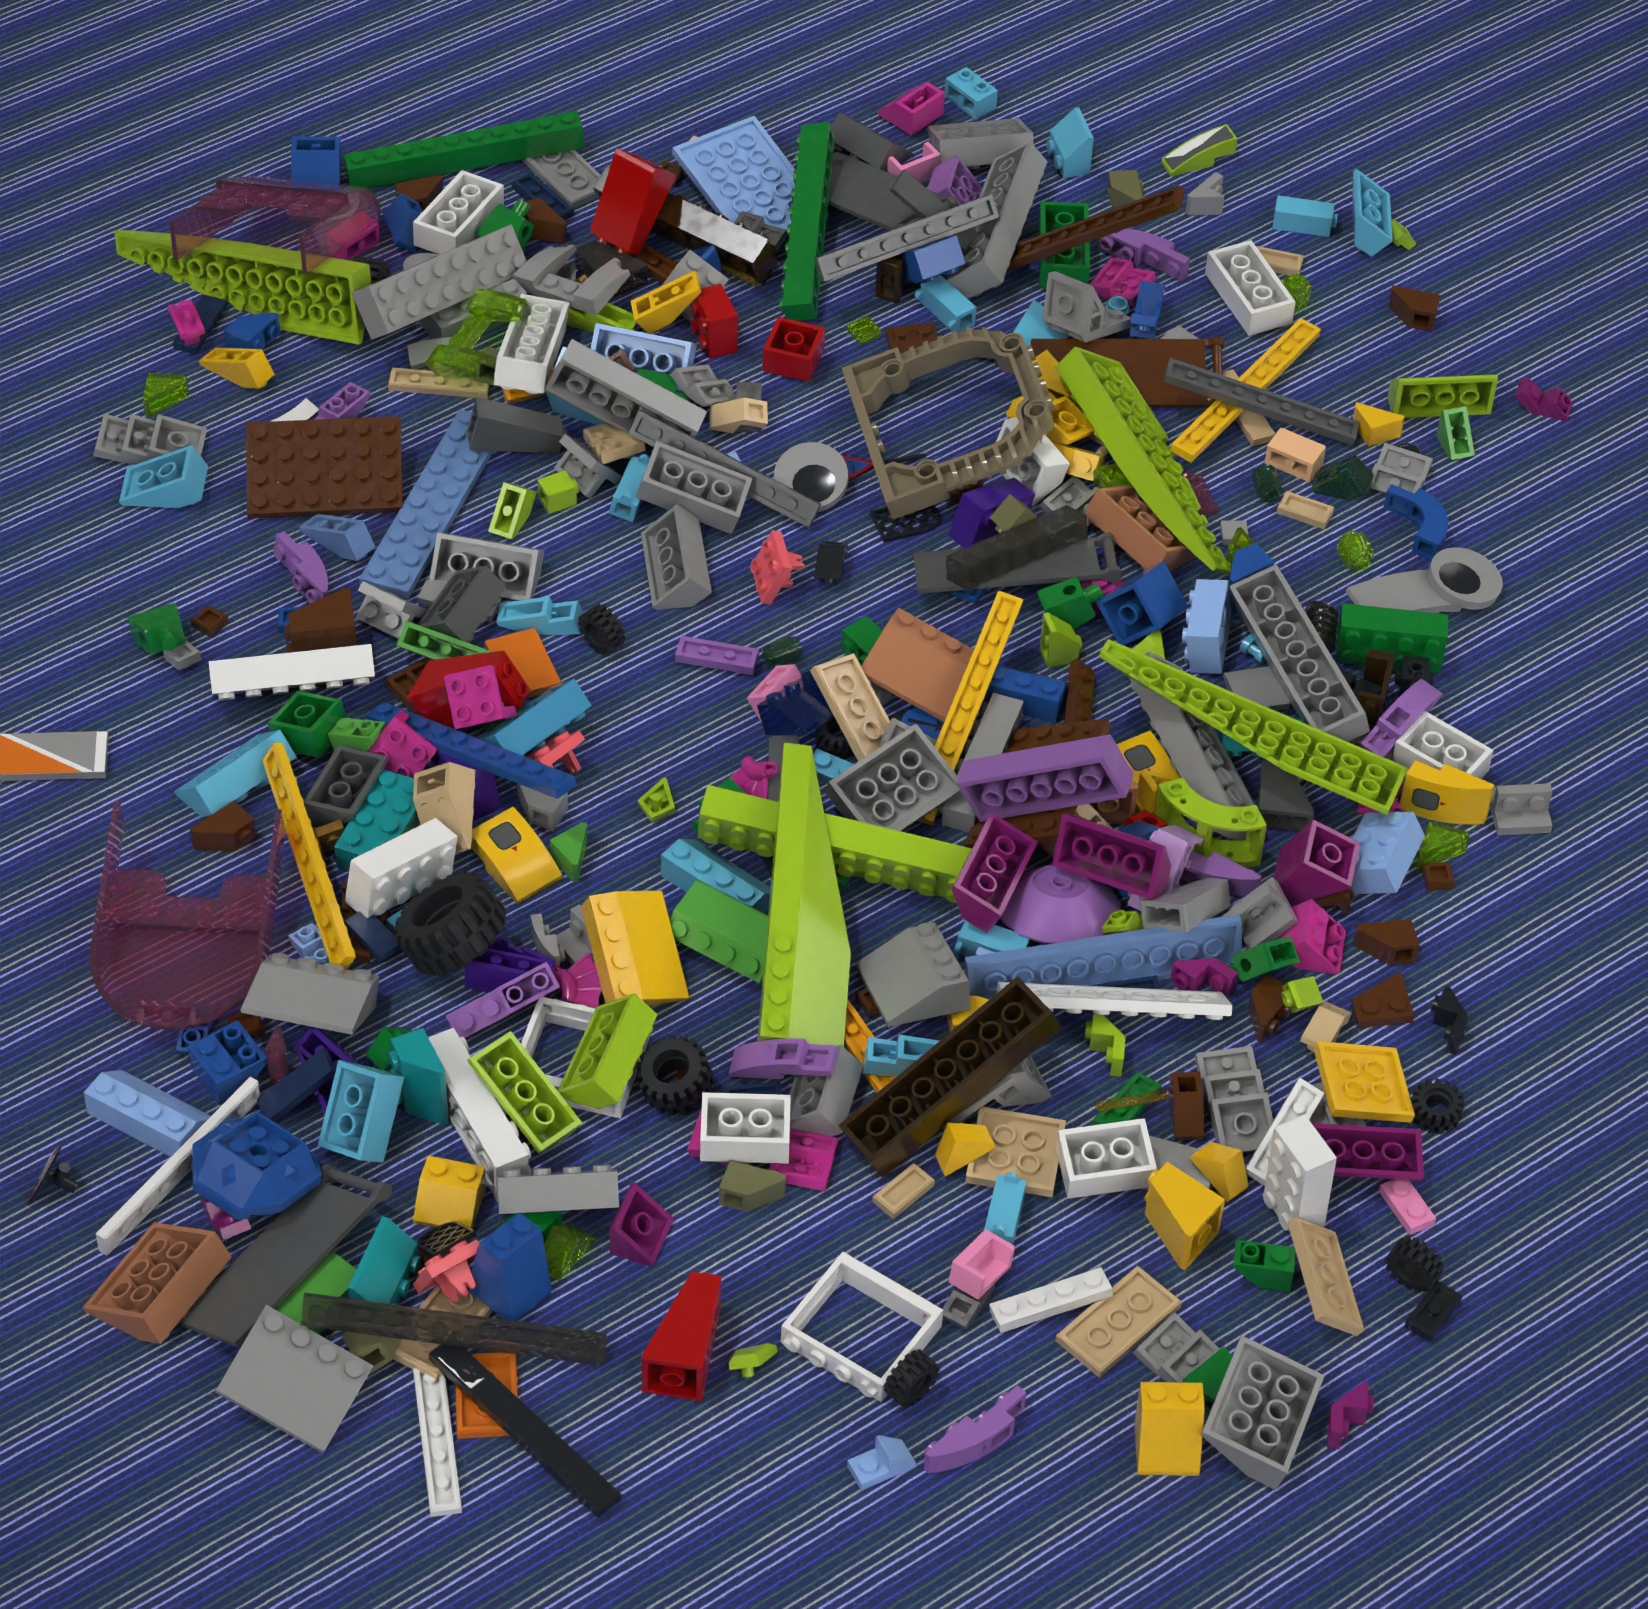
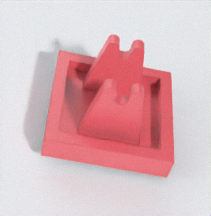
(773, 567)
(559, 748)
(449, 1273)

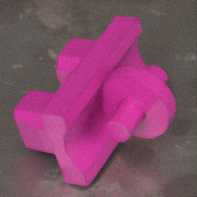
(186, 321)

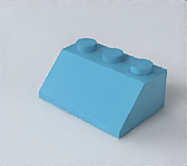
(1370, 215)
(360, 1111)

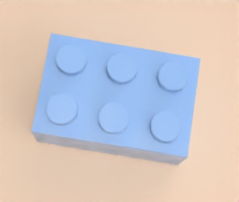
(1207, 626)
(1385, 851)

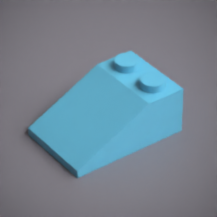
(166, 480)

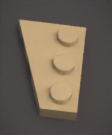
(611, 443)

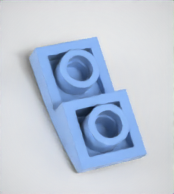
(309, 944)

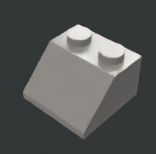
(706, 273)

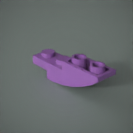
(1146, 248)
(345, 403)
(305, 564)
(1400, 717)
(1240, 879)
(503, 1001)
(783, 1056)
(974, 1439)

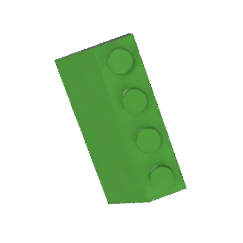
(722, 929)

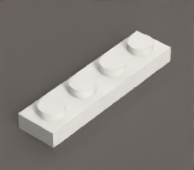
(1300, 1101)
(1051, 1300)

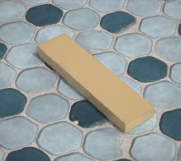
(428, 383)
(1252, 424)

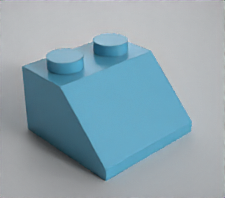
(1071, 145)

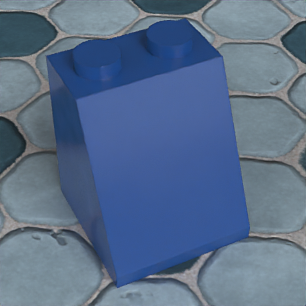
(1142, 604)
(512, 1269)

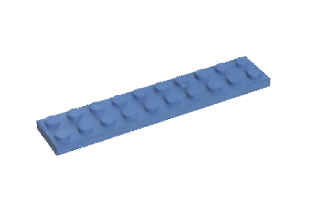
(427, 511)
(1106, 957)

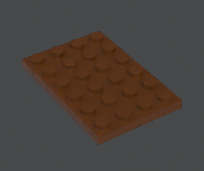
(324, 467)
(1044, 825)

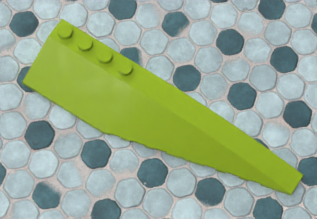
(261, 281)
(1139, 448)
(1268, 733)
(806, 925)

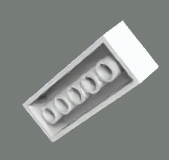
(532, 345)
(291, 670)
(477, 1113)

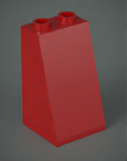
(630, 201)
(430, 693)
(682, 1346)

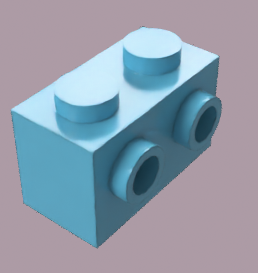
(971, 93)

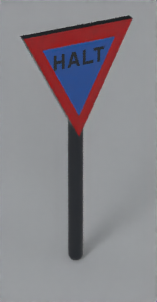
(859, 466)

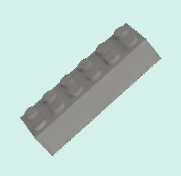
(617, 392)

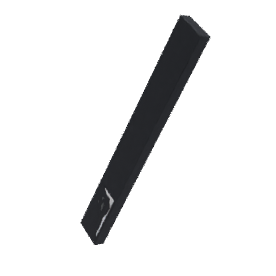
(526, 1428)

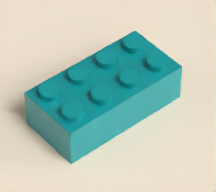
(381, 817)

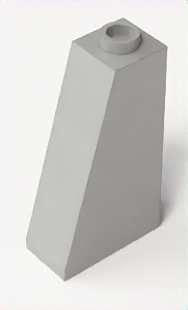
(1186, 905)

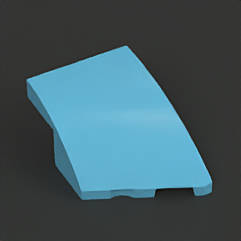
(1033, 327)

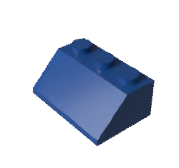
(1041, 694)

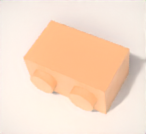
(1295, 454)

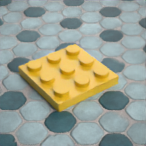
(1363, 1082)

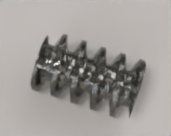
(1325, 622)

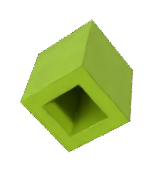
(557, 492)

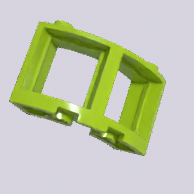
(1212, 815)

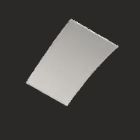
(300, 412)

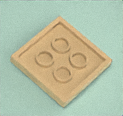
(1023, 1146)

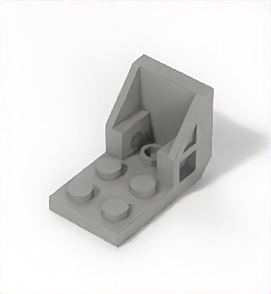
(1077, 310)
(1018, 1087)

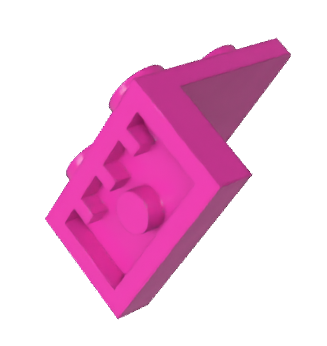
(476, 697)
(405, 748)

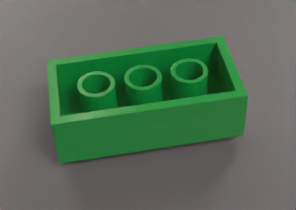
(1071, 262)
(1390, 632)

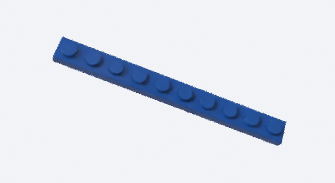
(483, 754)

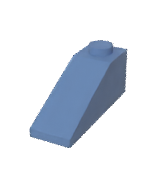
(340, 535)

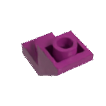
(1550, 404)
(1194, 973)
(222, 1222)
(1348, 1410)

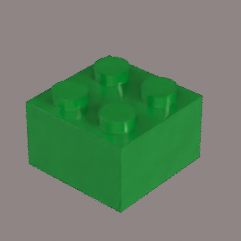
(307, 721)

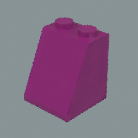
(1316, 863)

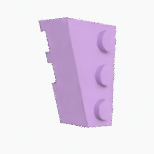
(1179, 845)

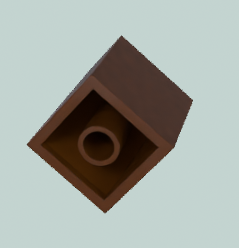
(322, 624)

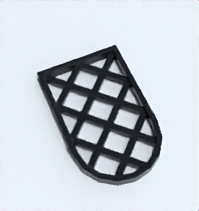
(899, 535)
(444, 1229)

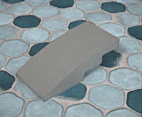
(145, 439)
(1401, 591)
(1234, 1097)

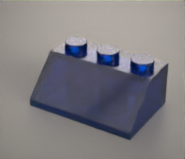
(795, 708)

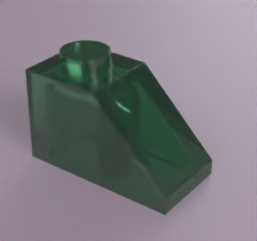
(1344, 479)

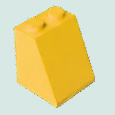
(1182, 1213)
(1169, 1428)

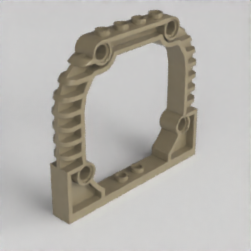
(929, 483)

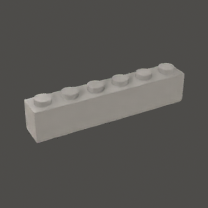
(990, 738)

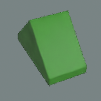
(1455, 433)
(569, 850)

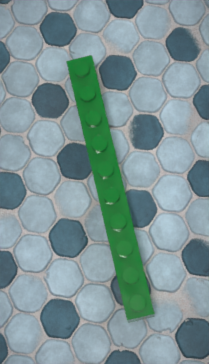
(465, 150)
(807, 222)

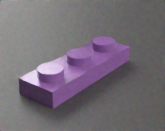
(716, 655)

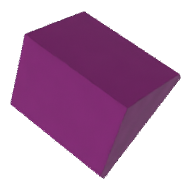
(639, 1227)

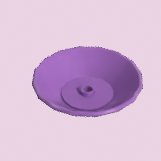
(1058, 906)

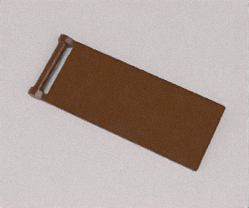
(1146, 363)

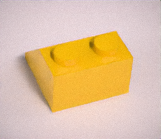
(449, 1192)

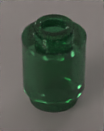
(1266, 483)
(782, 652)

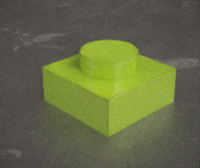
(1401, 235)

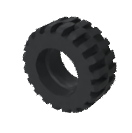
(450, 923)

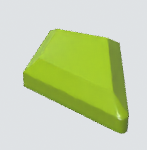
(657, 801)
(751, 1357)

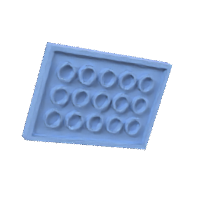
(740, 172)

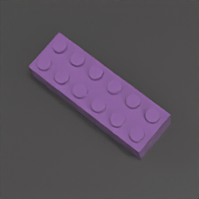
(1045, 778)

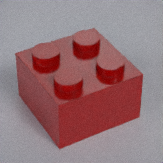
(715, 322)
(793, 349)

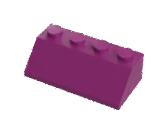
(1112, 857)
(992, 872)
(1374, 1151)

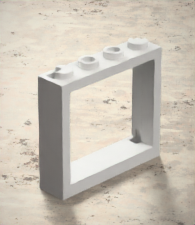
(576, 1017)
(875, 1286)

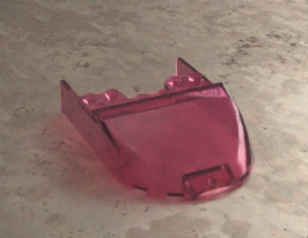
(339, 210)
(176, 956)

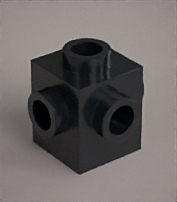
(1411, 671)

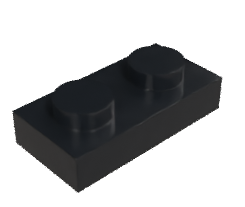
(1433, 1311)

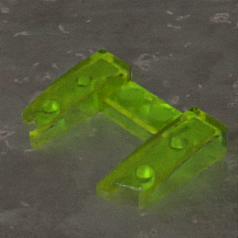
(484, 307)

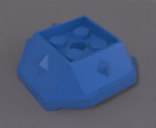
(253, 1167)

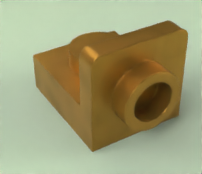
(328, 836)

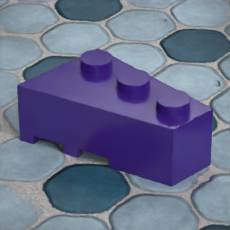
(976, 507)
(485, 792)
(502, 964)
(310, 1044)

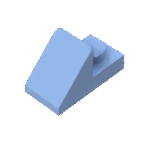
(883, 1462)

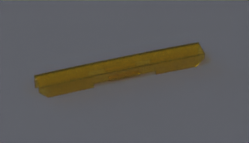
(742, 276)
(1147, 1097)

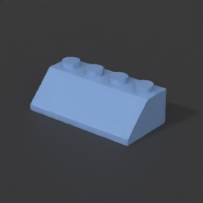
(644, 349)
(142, 1111)

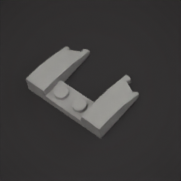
(539, 278)

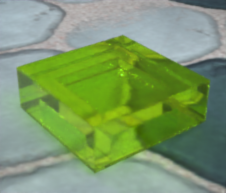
(863, 330)

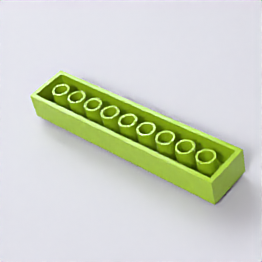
(856, 846)

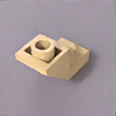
(743, 411)
(1325, 1025)

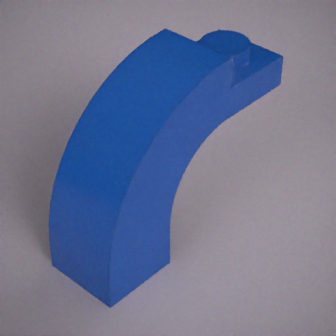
(1148, 310)
(1425, 513)

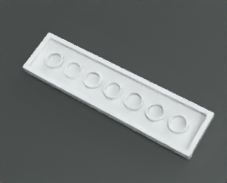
(1131, 1000)

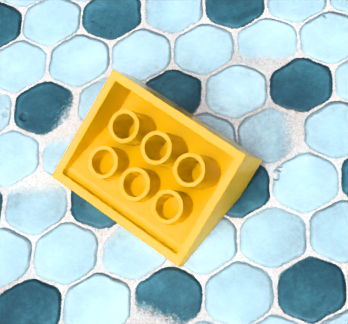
(634, 946)

